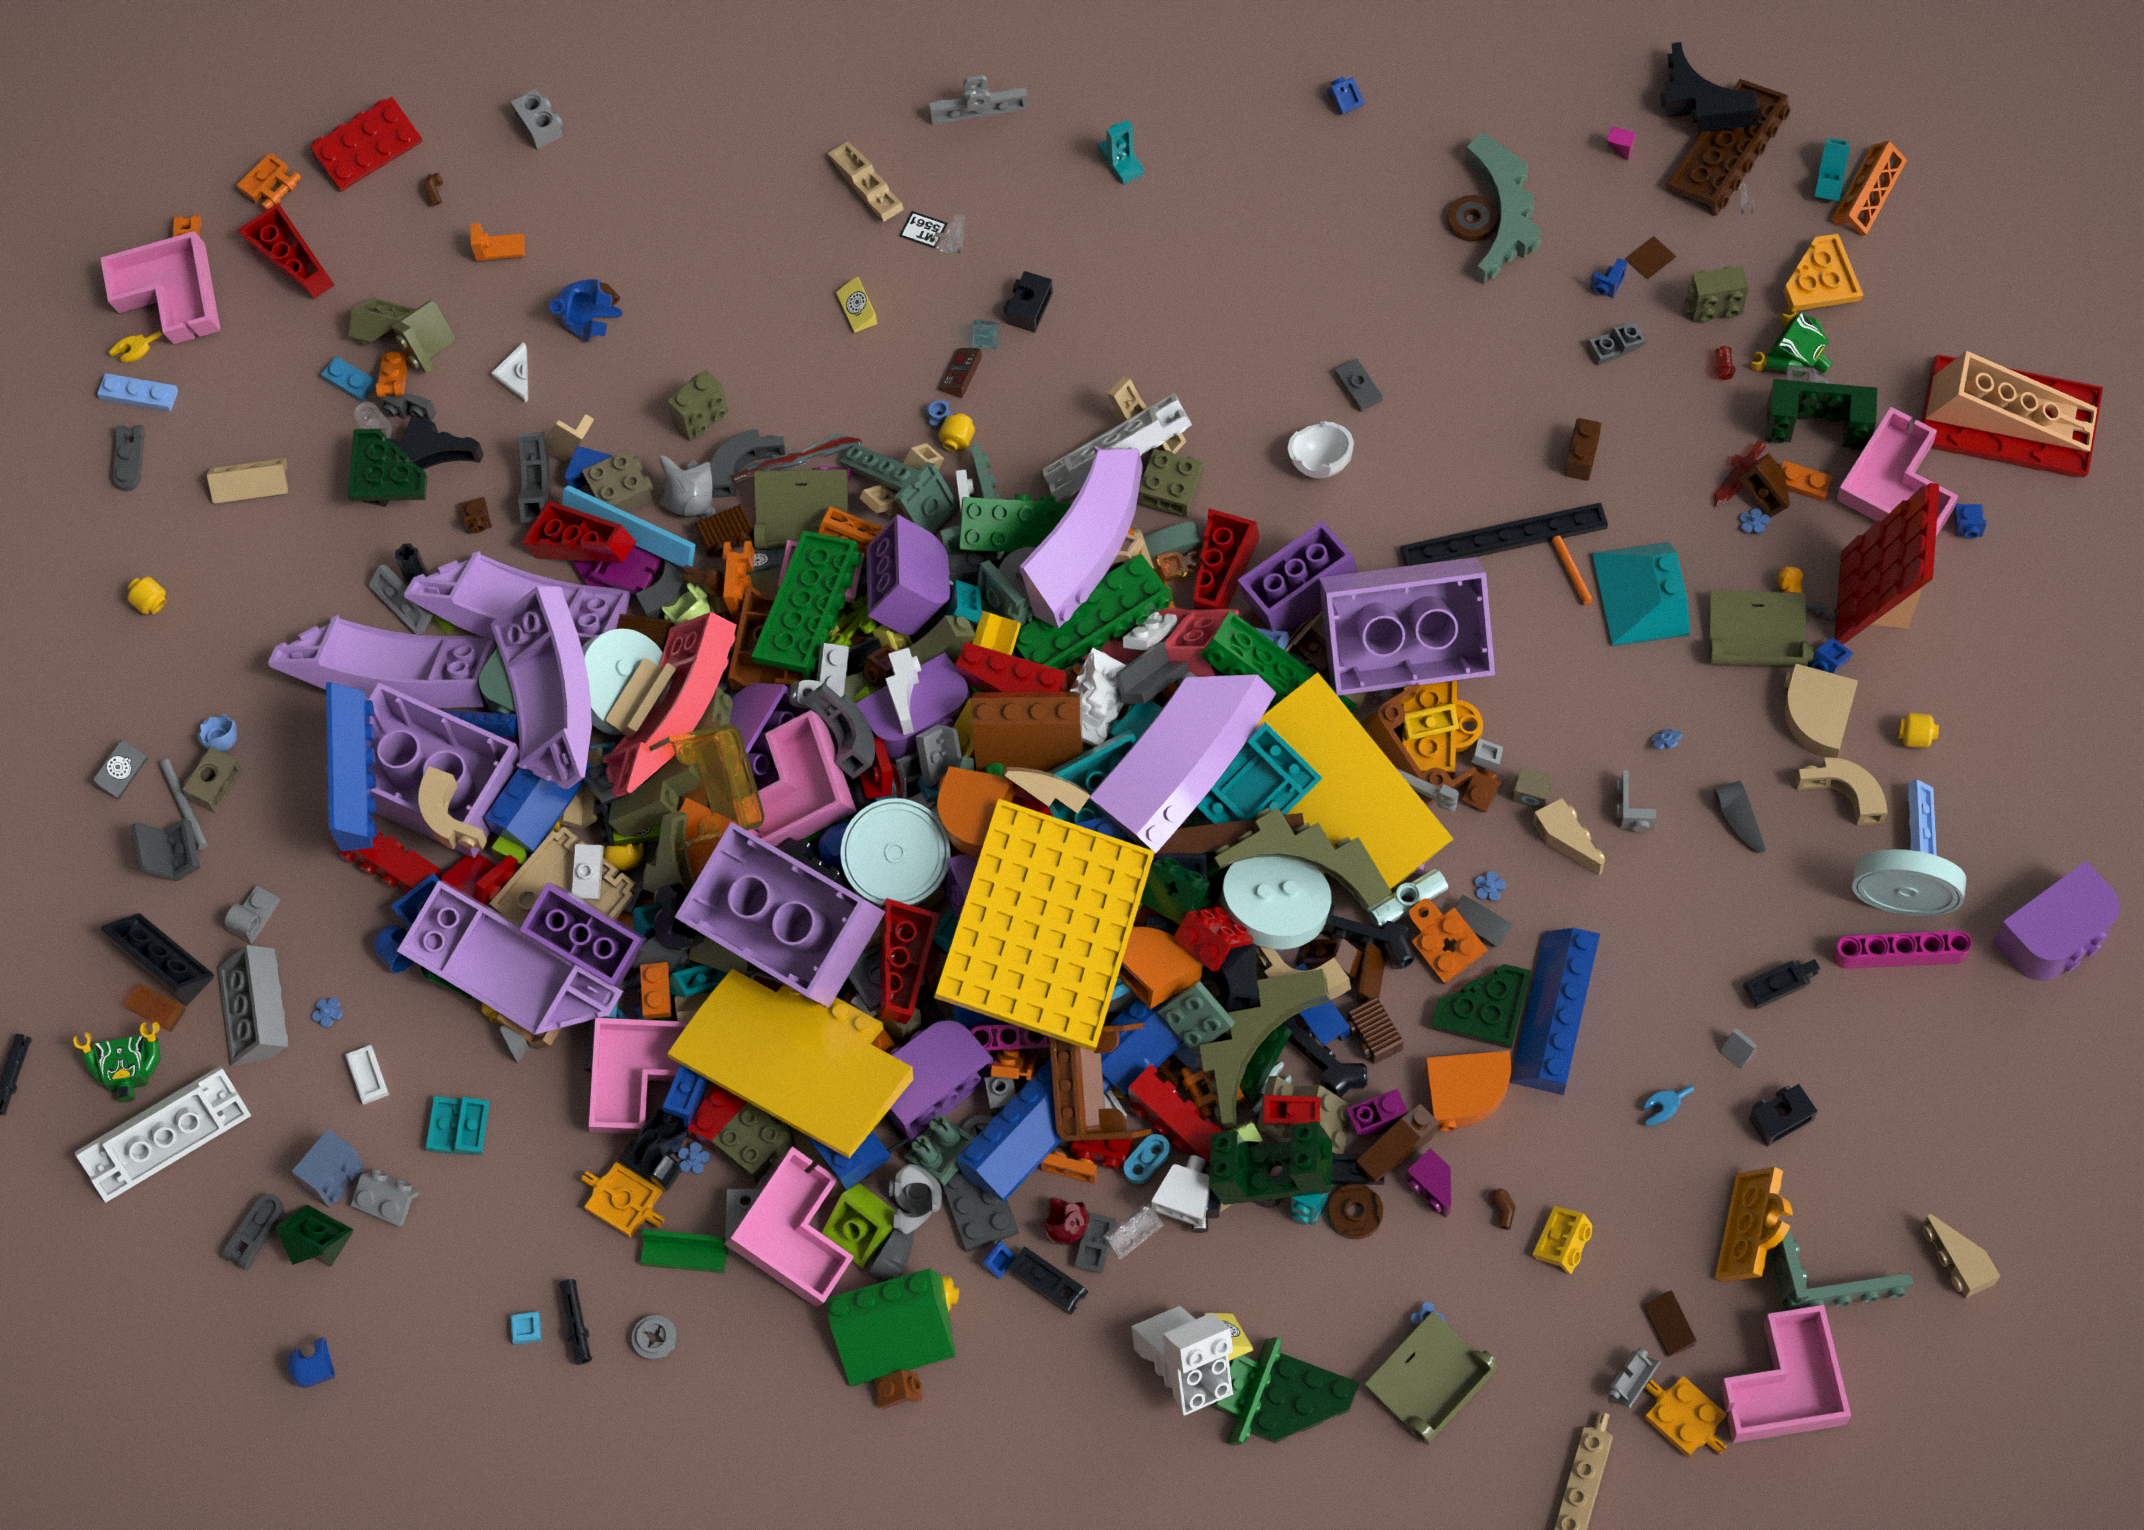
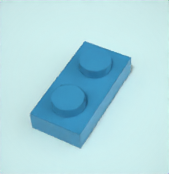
(349, 379)

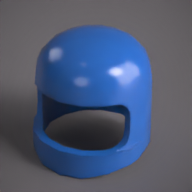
(386, 947)
(313, 1369)

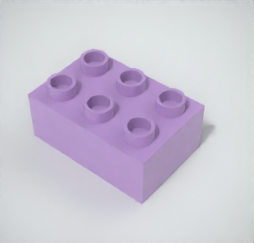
(1407, 626)
(419, 736)
(780, 914)

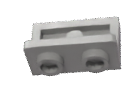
(937, 751)
(384, 1196)

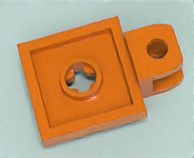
(736, 578)
(1436, 931)

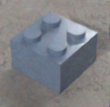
(328, 1168)

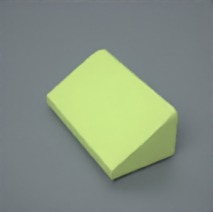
(1249, 1131)

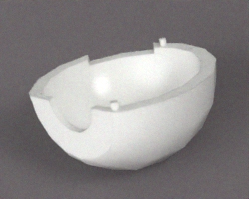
(1321, 449)

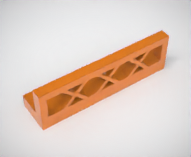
(1867, 181)
(848, 528)

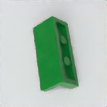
(683, 1251)

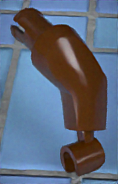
(713, 583)

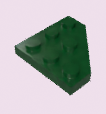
(382, 470)
(1485, 1007)
(1261, 1061)
(1300, 1399)

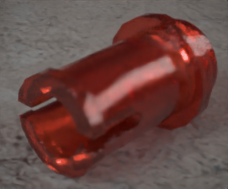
(1725, 369)

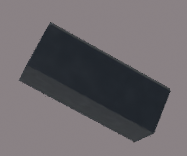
(158, 956)

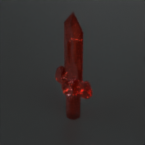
(1732, 481)

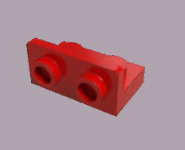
(878, 778)
(1109, 1152)

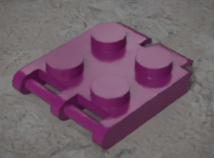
(631, 574)

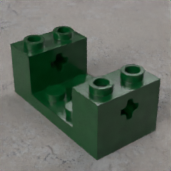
(1821, 400)
(1177, 891)
(1243, 1171)

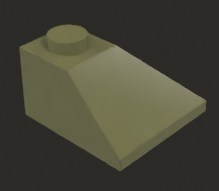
(374, 319)

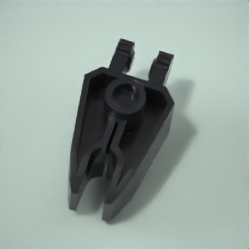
(660, 1136)

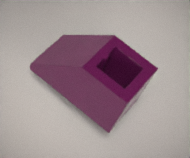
(1378, 1113)
(1432, 1179)

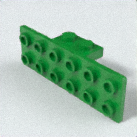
(1008, 522)

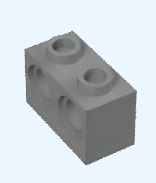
(535, 120)

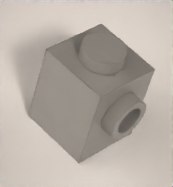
(999, 1092)

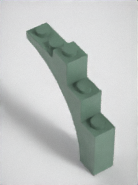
(1505, 177)

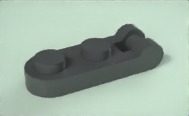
(128, 457)
(254, 1230)

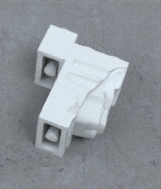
(1099, 696)
(1188, 1355)

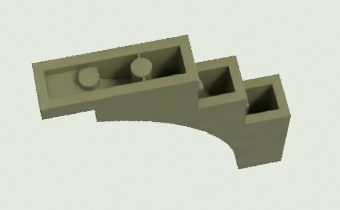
(945, 637)

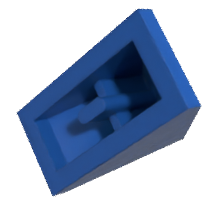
(581, 460)

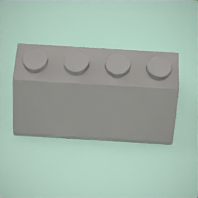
(253, 1005)

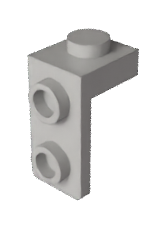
(1632, 818)

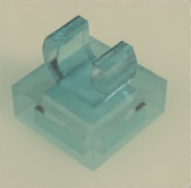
(985, 334)

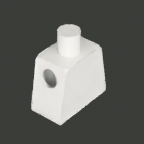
(1184, 1192)

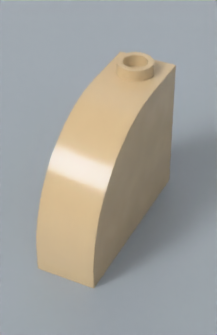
(1818, 708)

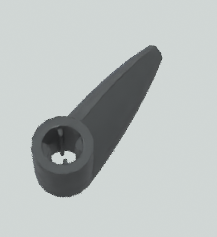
(1737, 810)
(893, 1256)

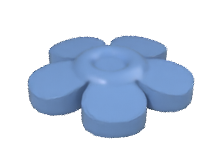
(1754, 521)
(1667, 738)
(1490, 886)
(327, 1011)
(693, 1158)

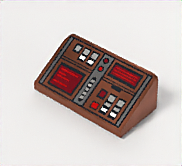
(961, 371)

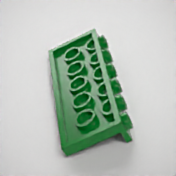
(807, 603)
(1115, 605)
(1245, 651)

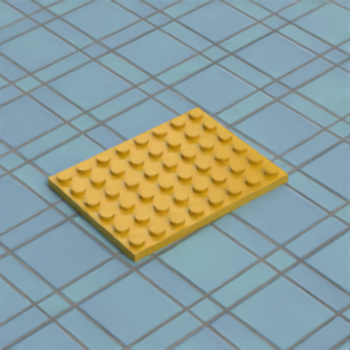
(1045, 925)

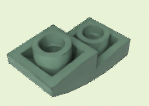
(1173, 538)

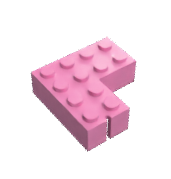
(170, 274)
(1888, 468)
(810, 785)
(624, 1060)
(777, 1231)
(1800, 1392)

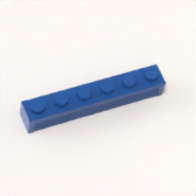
(497, 723)

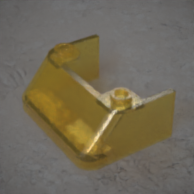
(725, 777)

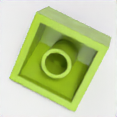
(860, 1224)

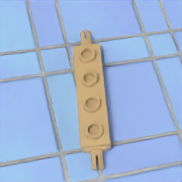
(1585, 1476)

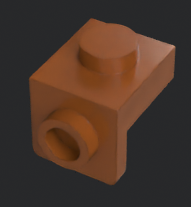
(1482, 789)
(897, 1388)

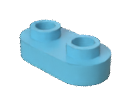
(1145, 1159)

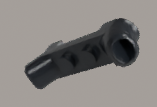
(1392, 940)
(1336, 1076)

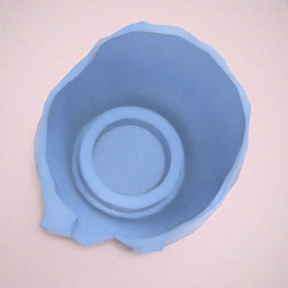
(218, 733)

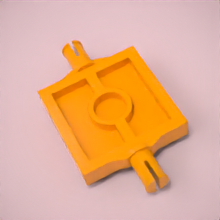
(623, 1199)
(1685, 1416)

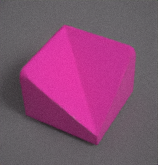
(1621, 141)

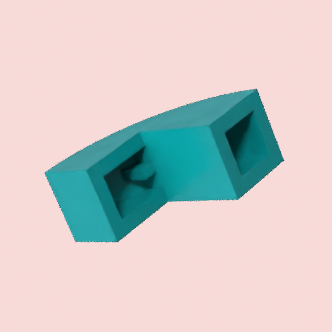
(1832, 169)

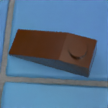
(1398, 1143)

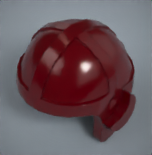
(1065, 1221)

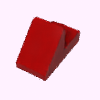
(1290, 1110)

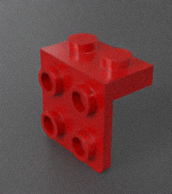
(481, 877)
(1210, 936)

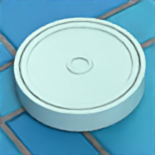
(610, 665)
(895, 852)
(1909, 882)
(1276, 900)

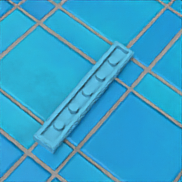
(644, 533)

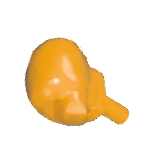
(1790, 579)

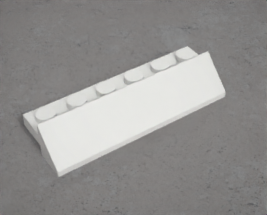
(1141, 431)
(162, 1134)

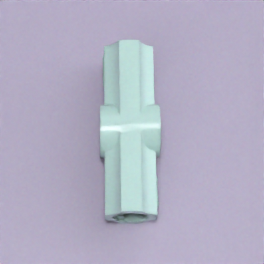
(1394, 907)

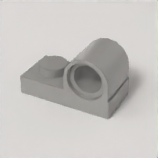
(250, 918)

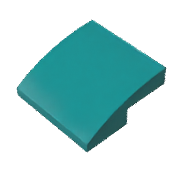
(457, 1125)

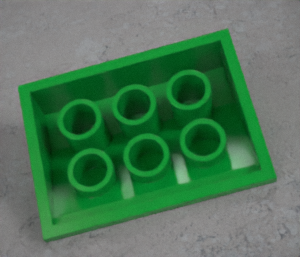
(892, 1326)

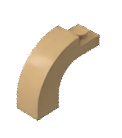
(1128, 404)
(881, 498)
(1853, 782)
(434, 799)
(1274, 966)

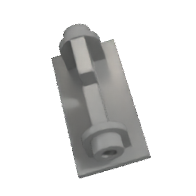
(1628, 1386)

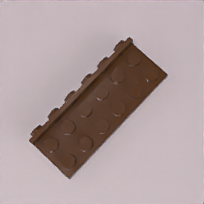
(1723, 157)

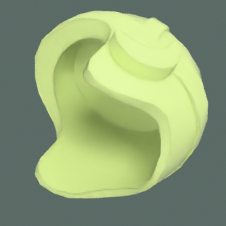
(689, 606)

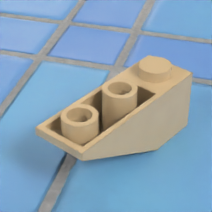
(1562, 831)
(1966, 1261)

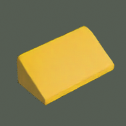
(1430, 721)

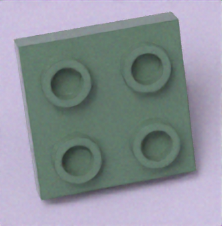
(1196, 1016)
(938, 1149)

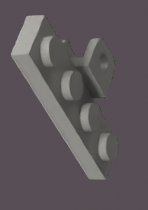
(978, 102)
(831, 671)

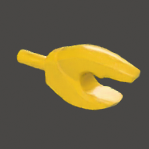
(137, 344)

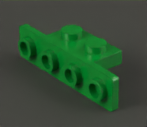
(1248, 1383)

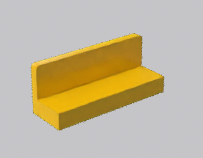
(996, 633)

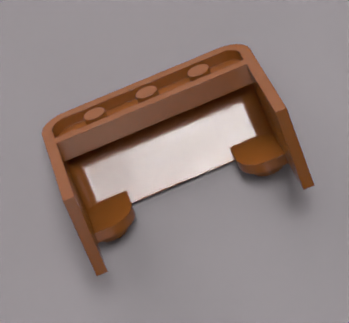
(1380, 728)
(1080, 1091)

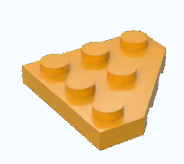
(1823, 277)

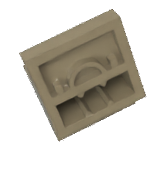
(1332, 1112)

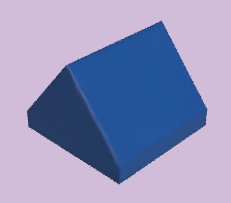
(998, 1260)

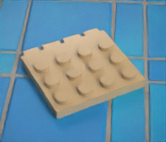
(555, 864)

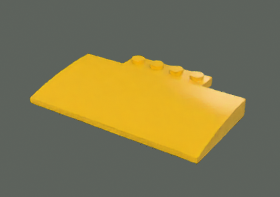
(1359, 785)
(795, 1059)

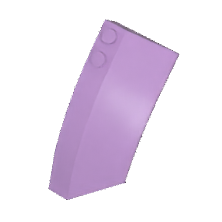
(1086, 539)
(483, 589)
(425, 667)
(547, 685)
(1181, 755)
(503, 965)

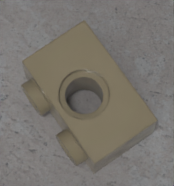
(212, 793)

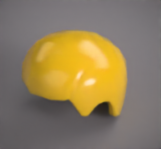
(625, 856)

